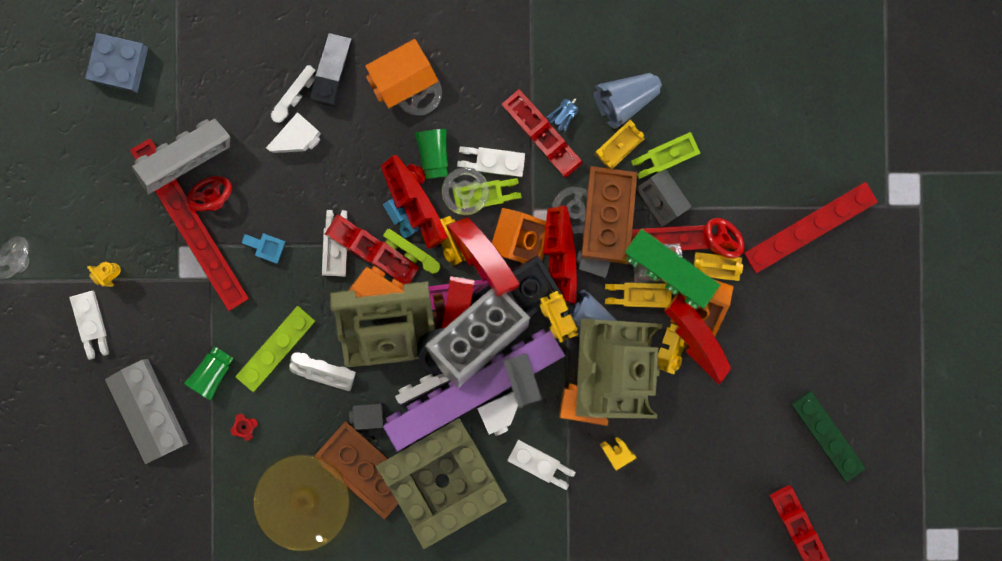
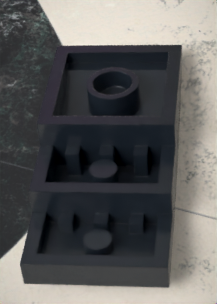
(533, 285)

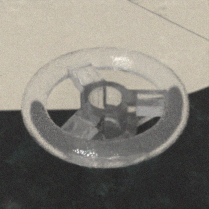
(412, 109)
(449, 183)
(578, 191)
(16, 258)

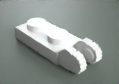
(292, 96)
(494, 161)
(334, 256)
(89, 322)
(322, 371)
(427, 384)
(538, 463)

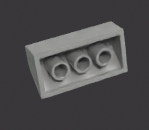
(182, 155)
(477, 336)
(146, 410)

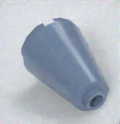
(626, 97)
(587, 308)

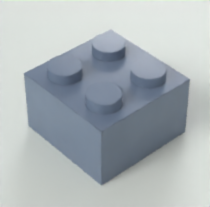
(116, 62)

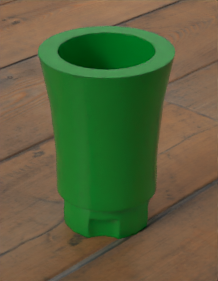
(433, 152)
(209, 373)

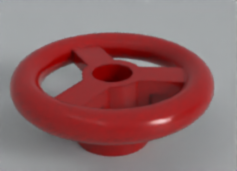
(211, 196)
(722, 240)

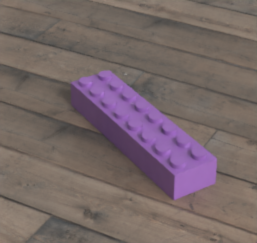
(483, 385)

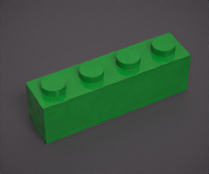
(672, 269)

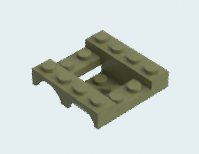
(386, 342)
(616, 377)
(470, 489)

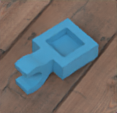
(399, 215)
(267, 248)

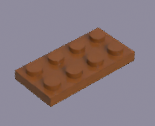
(608, 214)
(356, 462)

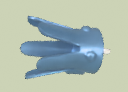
(563, 114)

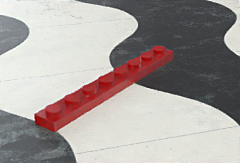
(196, 237)

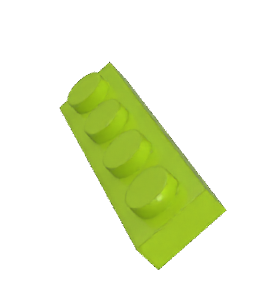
(275, 348)

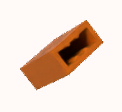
(400, 74)

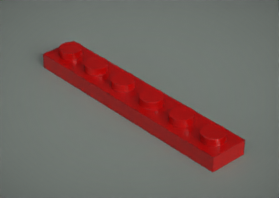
(810, 227)

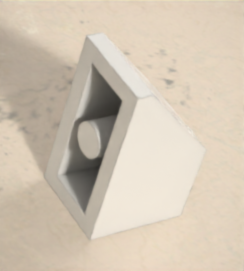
(295, 137)
(498, 413)

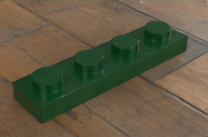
(828, 436)

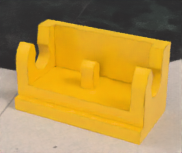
(619, 145)
(620, 456)

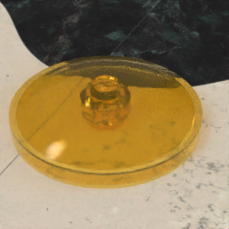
(301, 502)

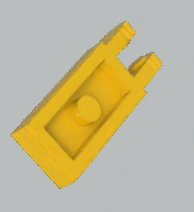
(640, 295)

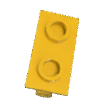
(451, 250)
(718, 266)
(104, 273)
(561, 325)
(671, 358)

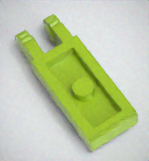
(668, 154)
(495, 196)
(412, 252)

